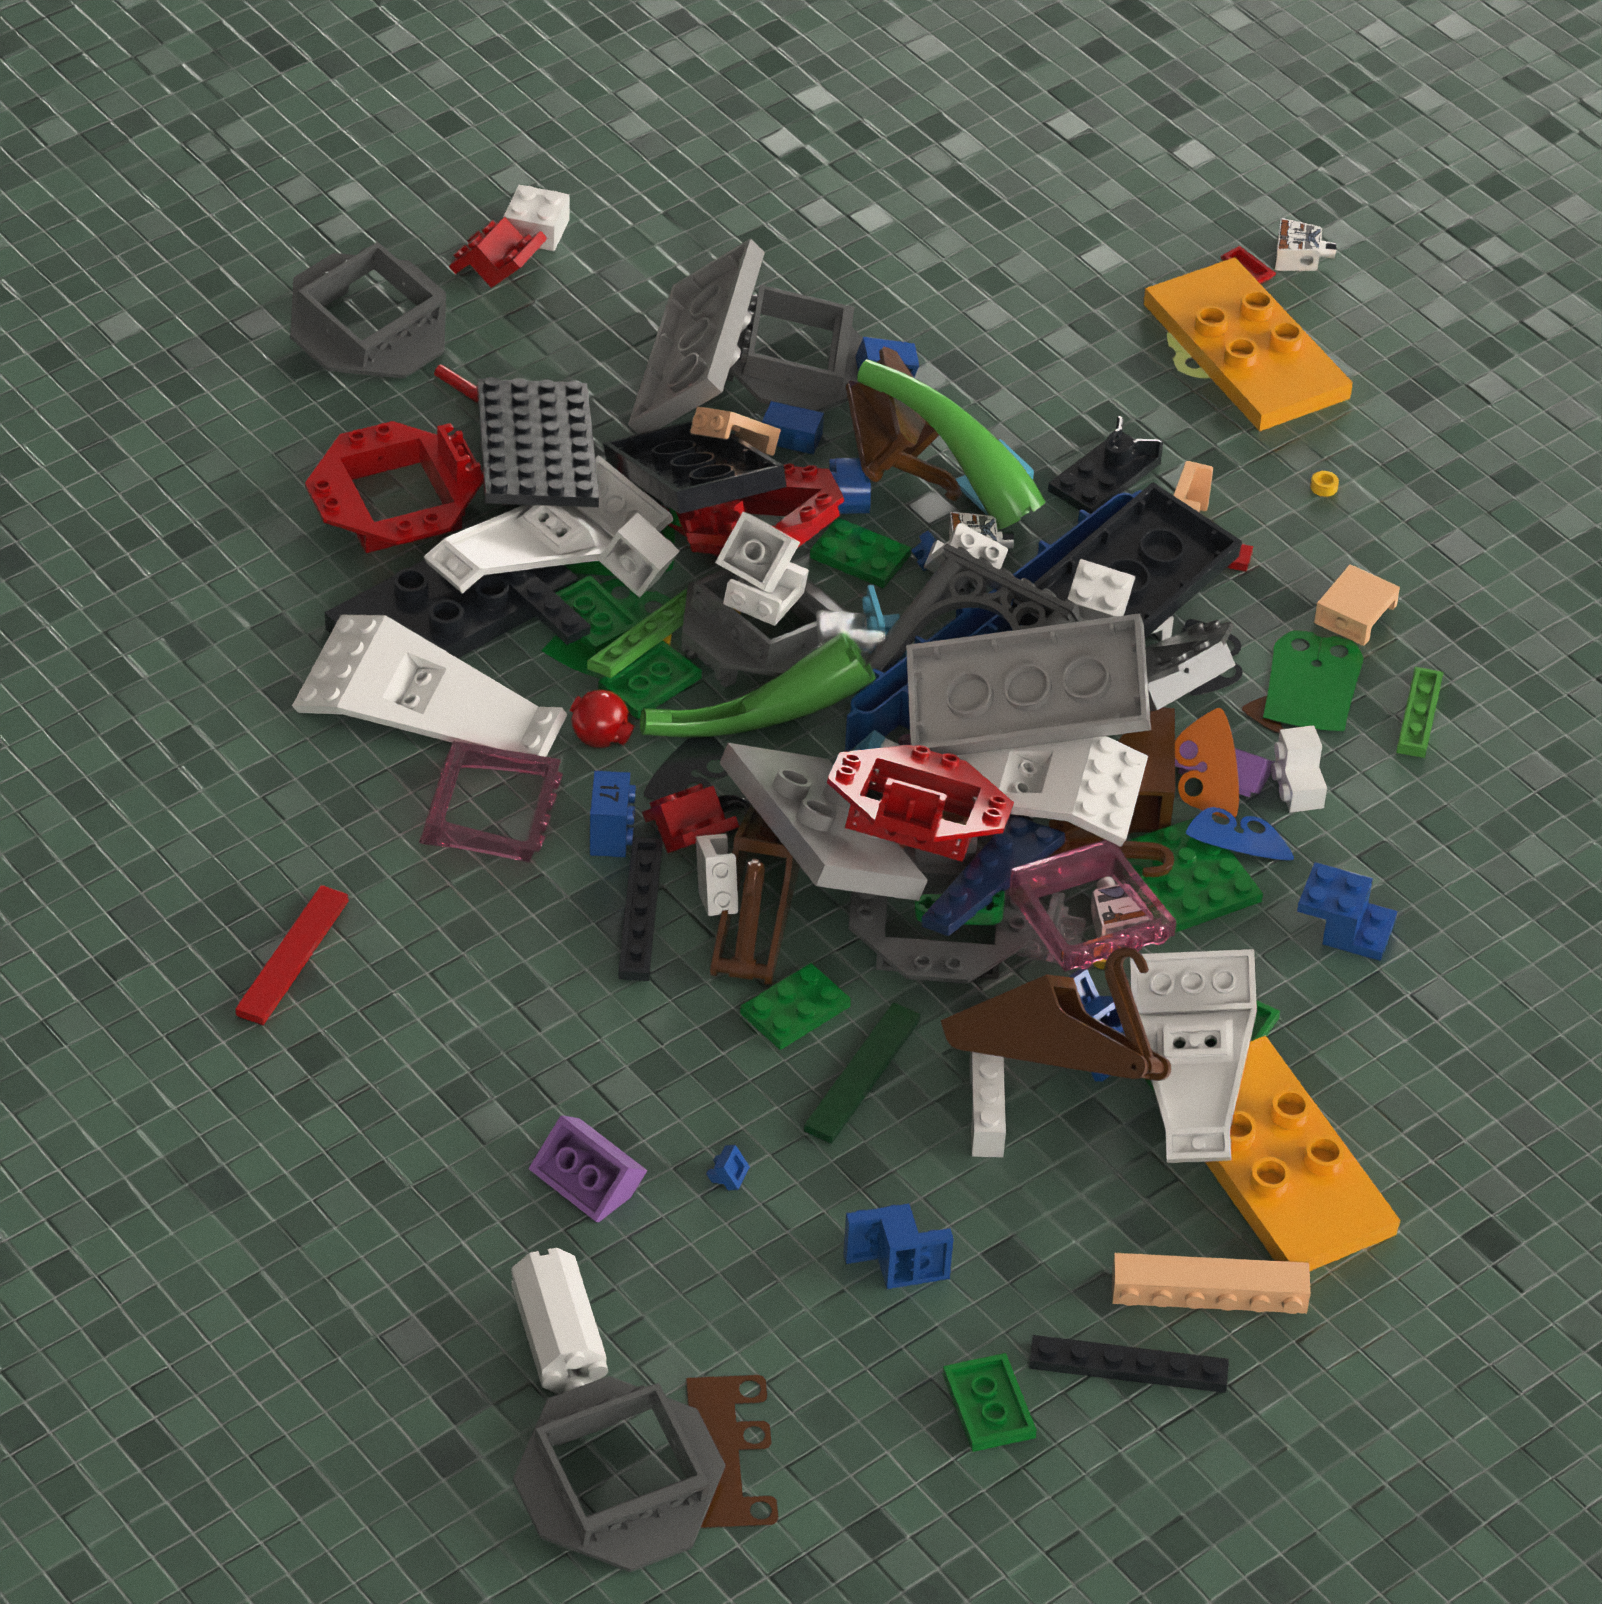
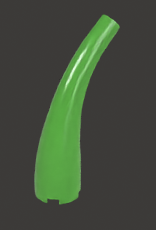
(990, 467)
(806, 687)

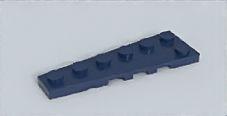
(991, 872)

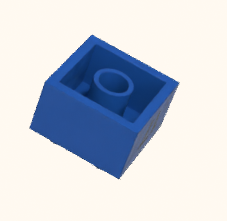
(611, 814)

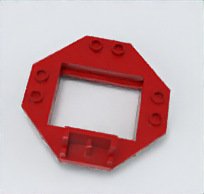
(385, 448)
(806, 502)
(915, 793)

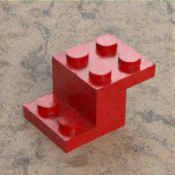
(496, 251)
(689, 815)

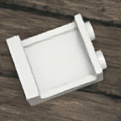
(973, 542)
(767, 605)
(716, 874)

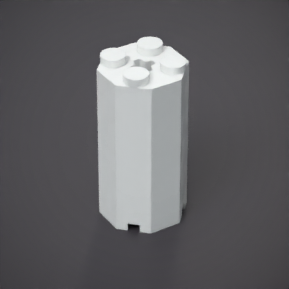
(558, 1320)

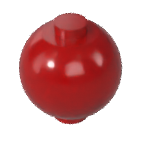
(601, 719)

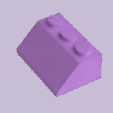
(1252, 769)
(586, 1168)

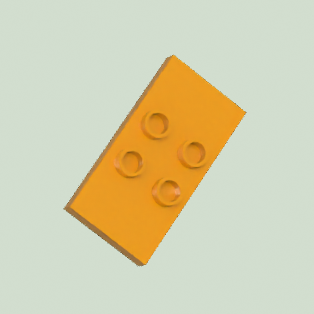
(1247, 344)
(1295, 1172)

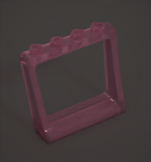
(460, 755)
(1077, 868)

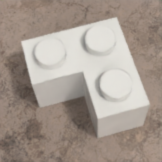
(1298, 769)

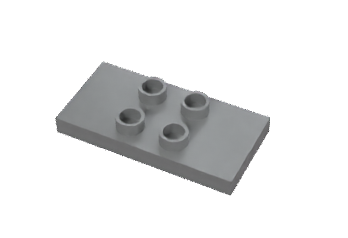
(697, 338)
(1029, 686)
(811, 820)

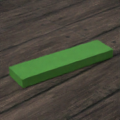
(1419, 712)

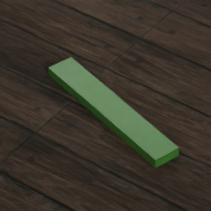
(640, 638)

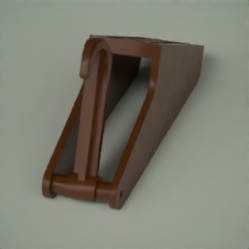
(893, 433)
(1154, 799)
(756, 837)
(1051, 1027)

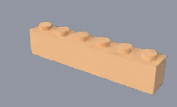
(1210, 1283)

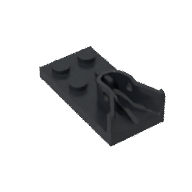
(1107, 470)

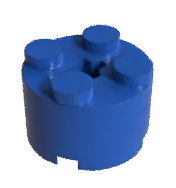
(853, 485)

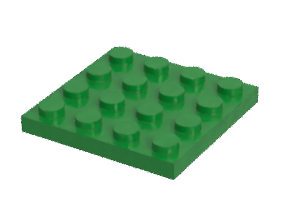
(1203, 879)

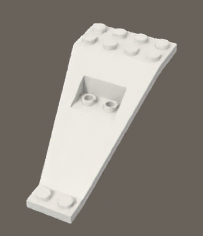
(524, 542)
(405, 682)
(1072, 781)
(1194, 1001)

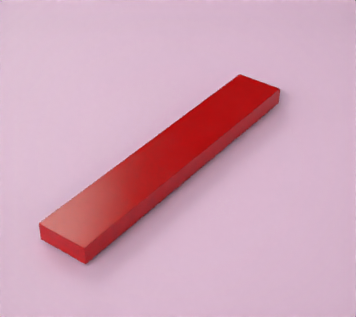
(291, 955)

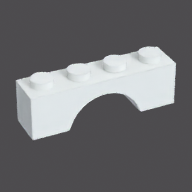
(988, 1105)

